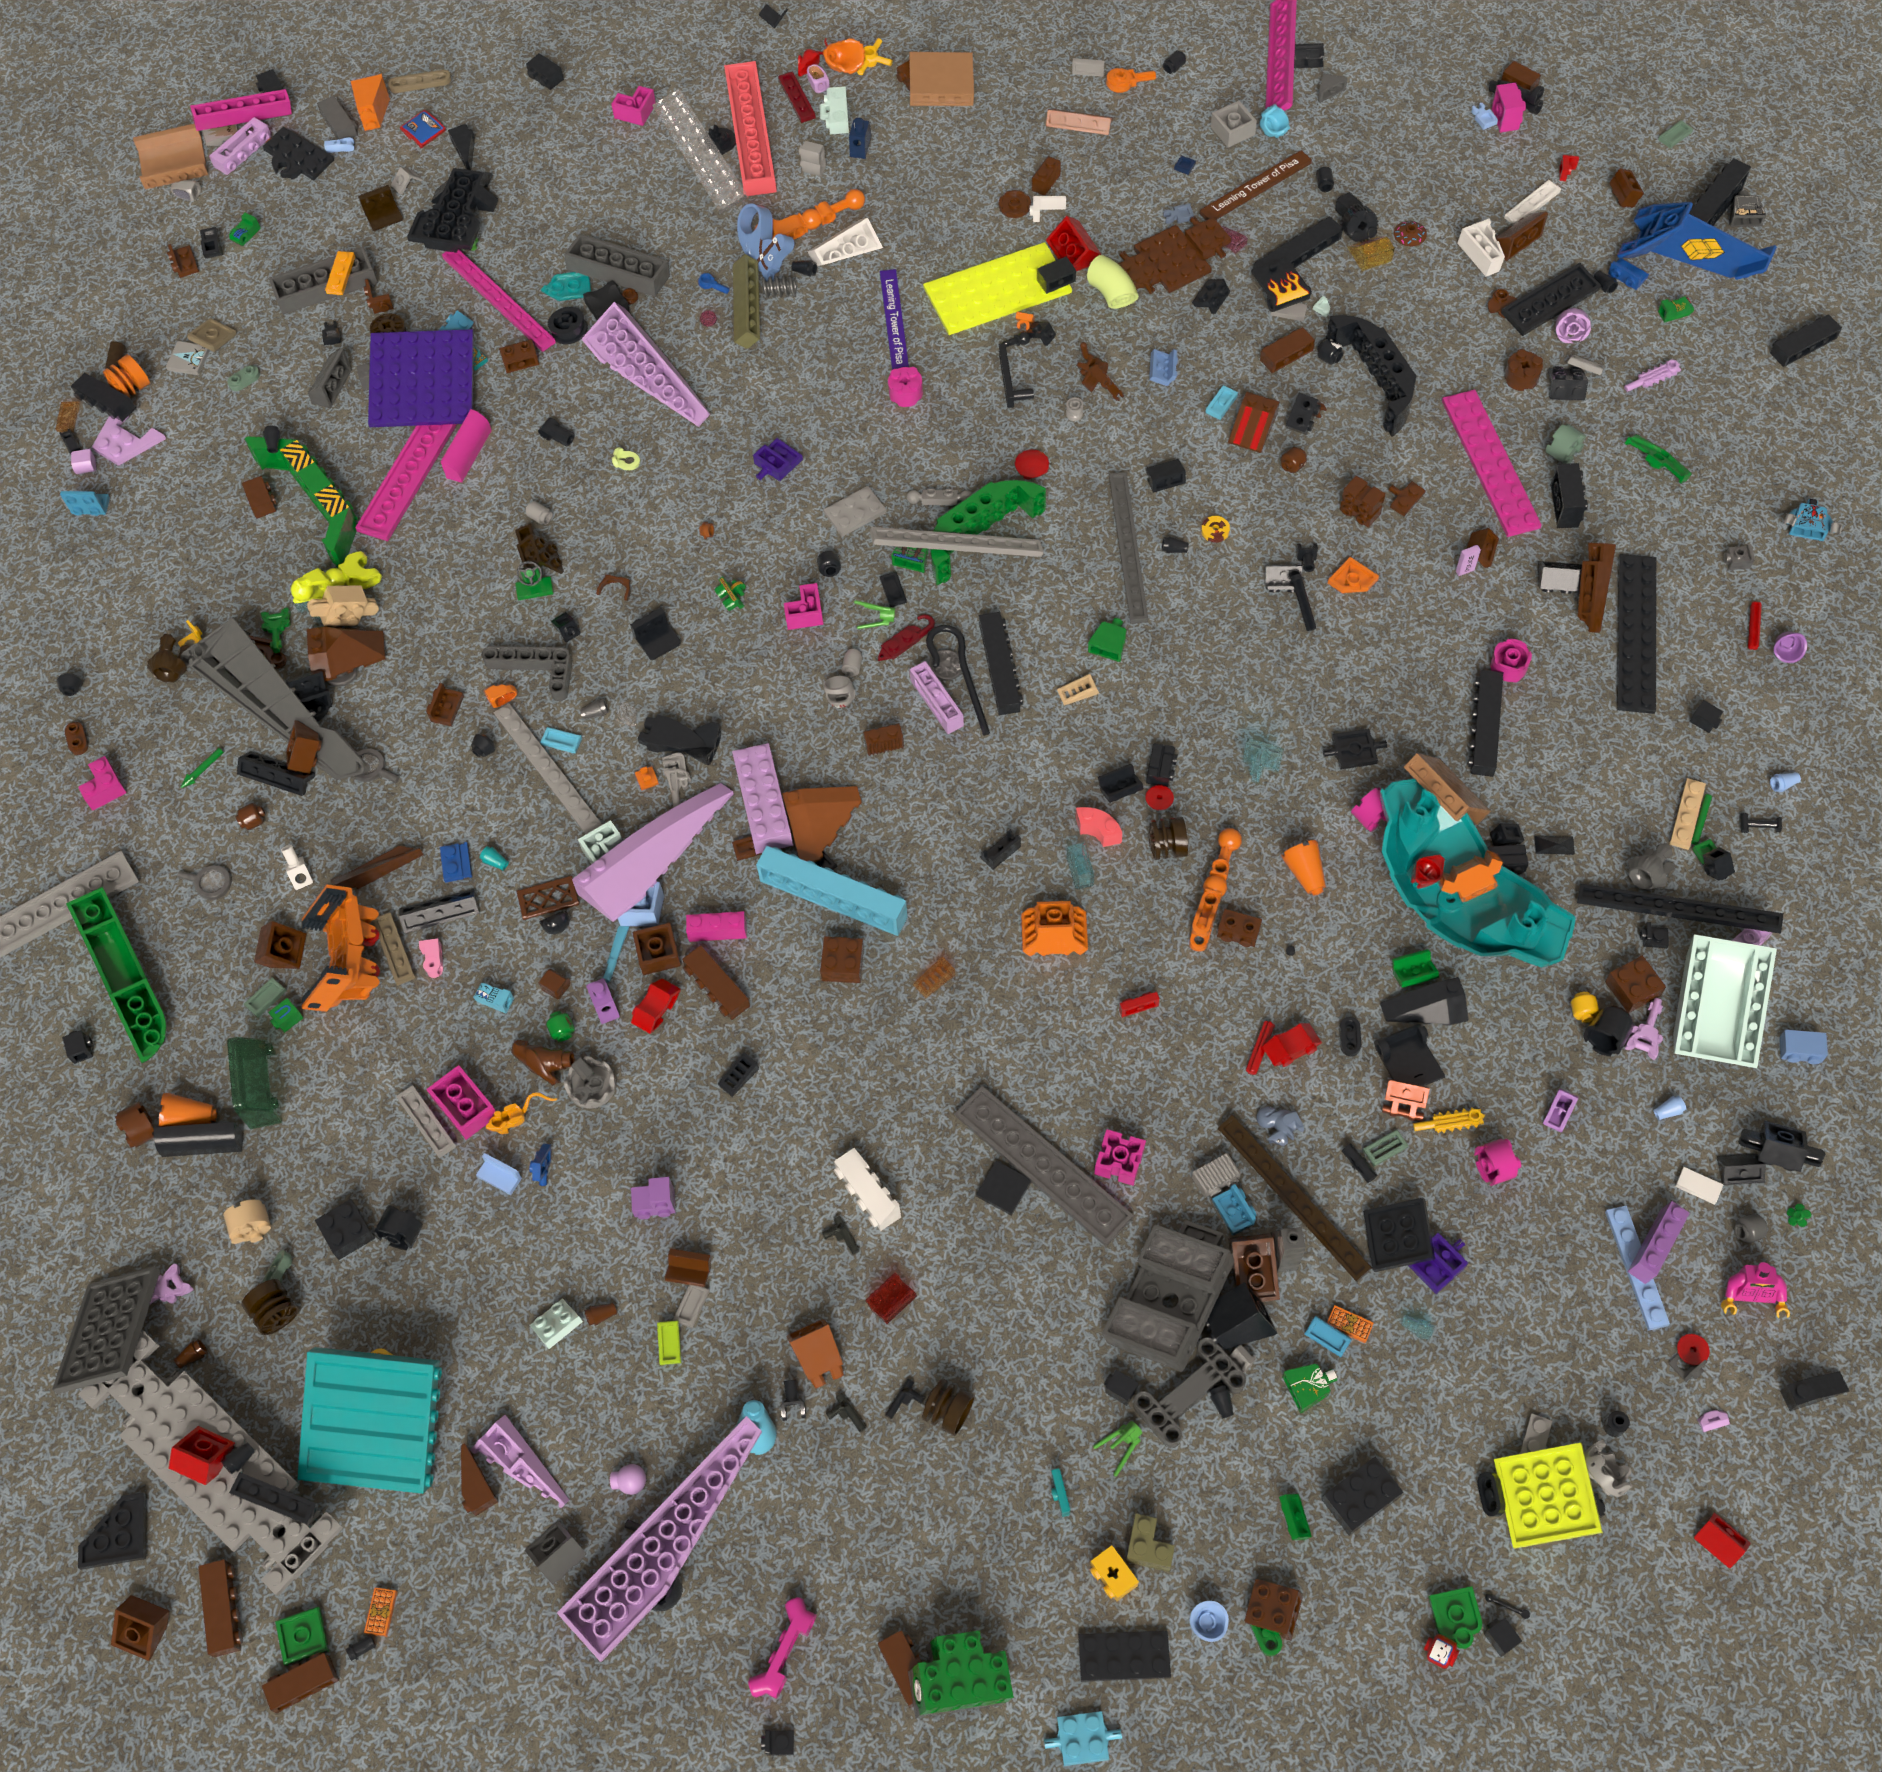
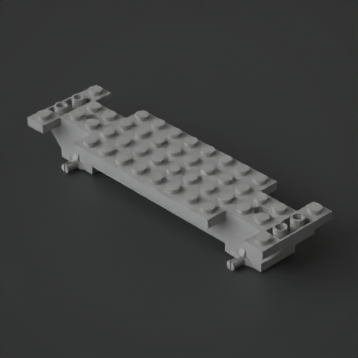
(169, 1412)

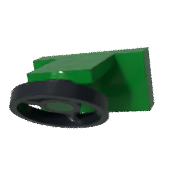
(532, 584)

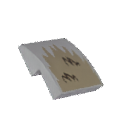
(217, 135)

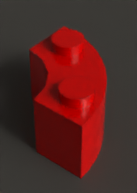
(659, 998)
(1292, 1044)

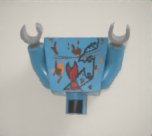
(1811, 521)

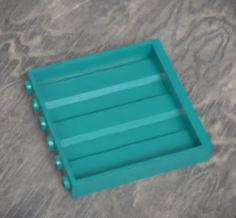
(369, 1420)

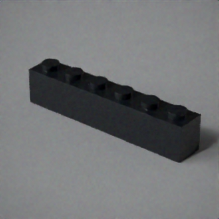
(1306, 244)
(999, 663)
(1487, 723)

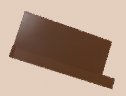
(1487, 543)
(688, 1267)

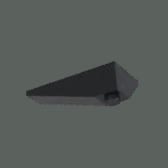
(1436, 1003)

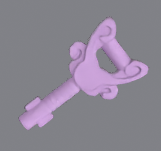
(1647, 1032)
(162, 1288)

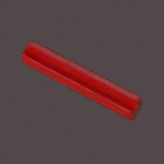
(1754, 625)
(1258, 1052)

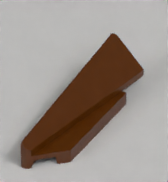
(1595, 584)
(377, 867)

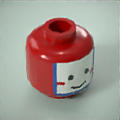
(1441, 1651)

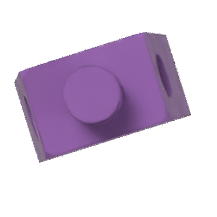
(602, 997)

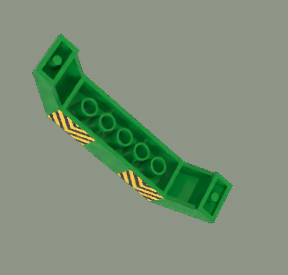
(313, 480)

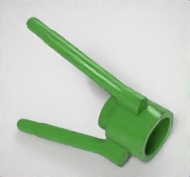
(886, 614)
(1128, 1434)

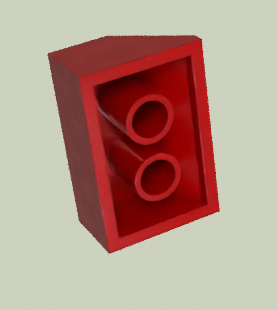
(1074, 242)

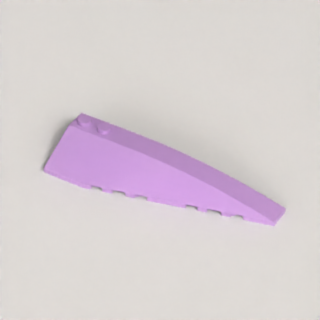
(631, 868)

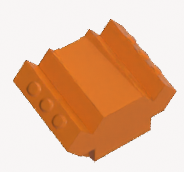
(1472, 877)
(1054, 929)

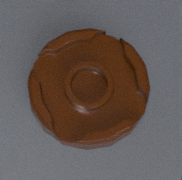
(1019, 204)

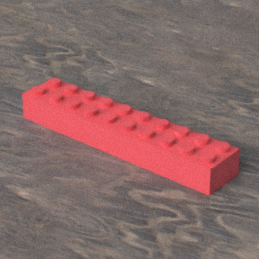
(750, 128)

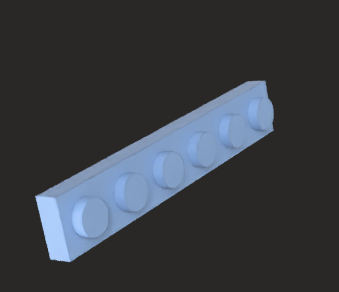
(1628, 1246)

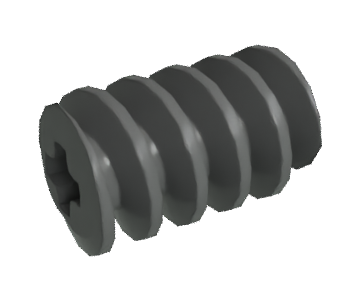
(779, 287)

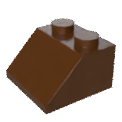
(302, 748)
(280, 946)
(139, 1627)

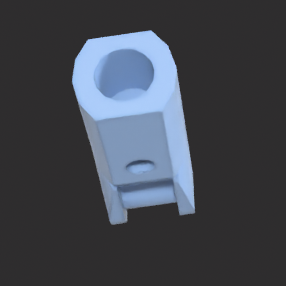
(344, 144)

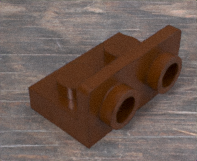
(183, 261)

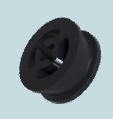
(565, 319)

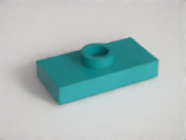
(1059, 1492)

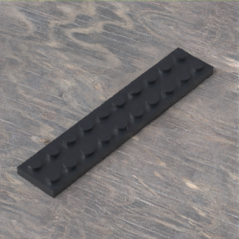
(1636, 634)

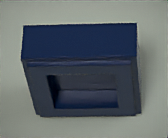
(1185, 165)

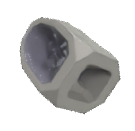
(186, 190)

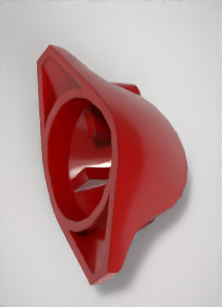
(1428, 871)

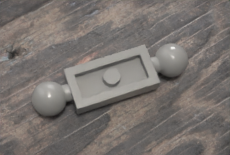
(937, 497)

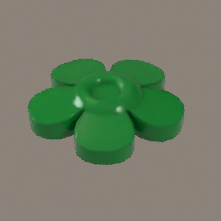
(1797, 1215)

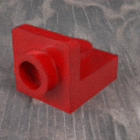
(1567, 164)

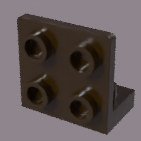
(380, 208)
(540, 551)

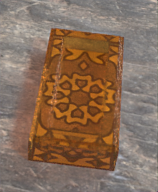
(67, 416)

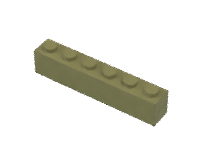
(746, 301)

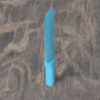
(615, 951)

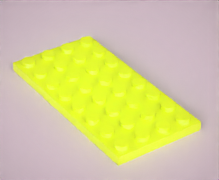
(992, 289)

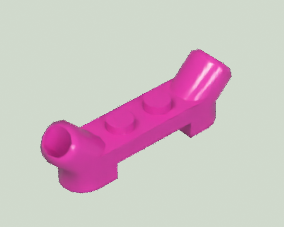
(800, 1622)

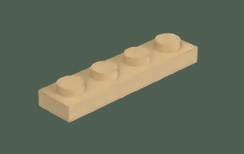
(1687, 814)

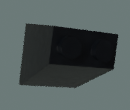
(1239, 1318)

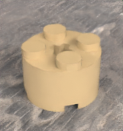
(247, 1221)

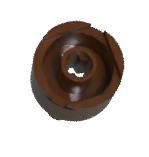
(1523, 370)
(136, 1124)

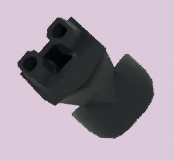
(673, 736)

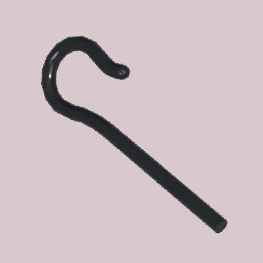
(964, 668)

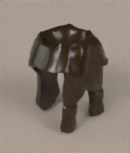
(165, 664)

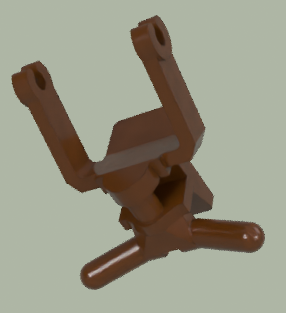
(1095, 372)

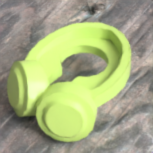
(619, 453)

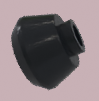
(69, 683)
(482, 745)

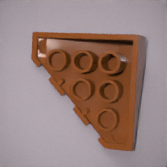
(817, 816)

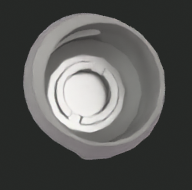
(839, 691)

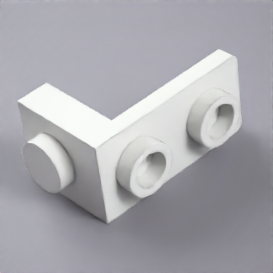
(1046, 203)

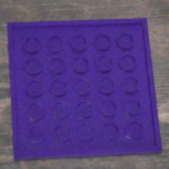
(420, 378)

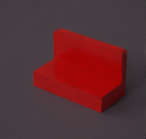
(1722, 1540)

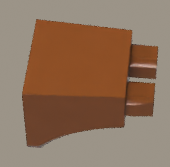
(816, 1352)

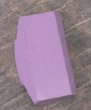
(1713, 1420)

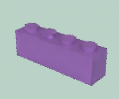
(1658, 1242)

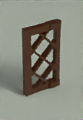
(536, 890)

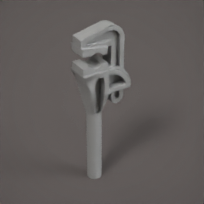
(676, 777)

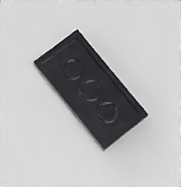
(1124, 1656)

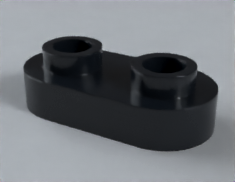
(1350, 1037)
(1491, 1495)

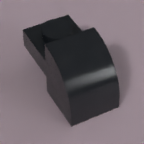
(210, 243)

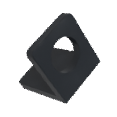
(771, 15)

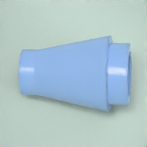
(1782, 782)
(1671, 1107)

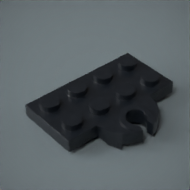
(296, 155)

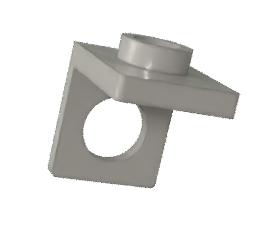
(402, 179)

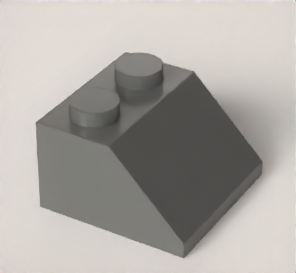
(555, 1552)

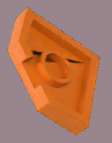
(1353, 577)

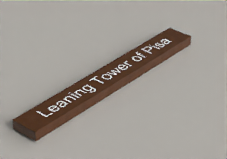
(1256, 186)

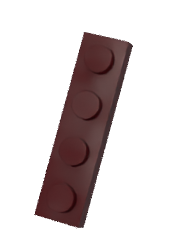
(796, 97)

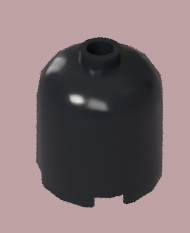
(1609, 1030)

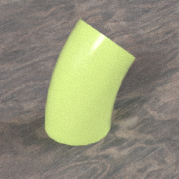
(1112, 282)

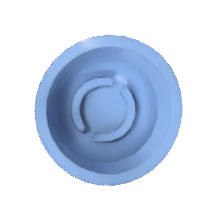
(1209, 1621)

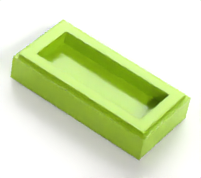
(669, 1342)

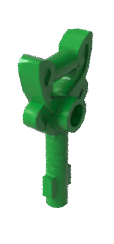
(276, 625)

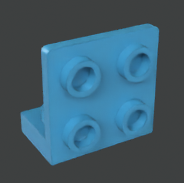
(85, 502)

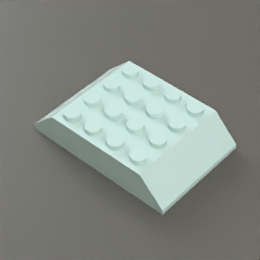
(1723, 1000)

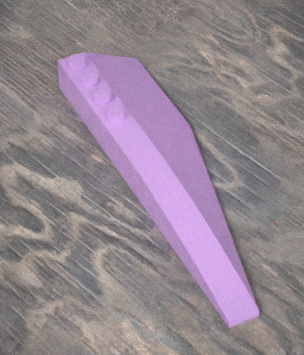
(654, 1554)

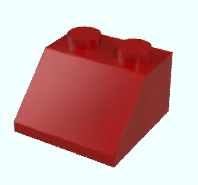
(200, 1455)

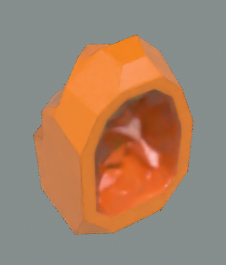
(500, 694)

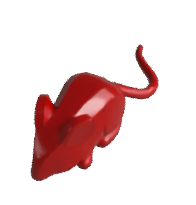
(809, 58)

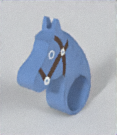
(759, 242)

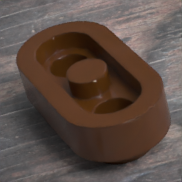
(76, 736)

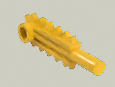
(1451, 1121)

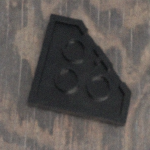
(118, 1535)

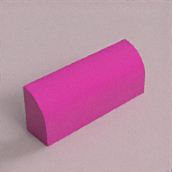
(465, 446)

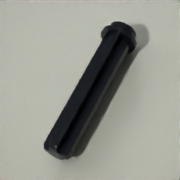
(1297, 581)

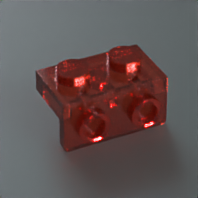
(890, 1298)

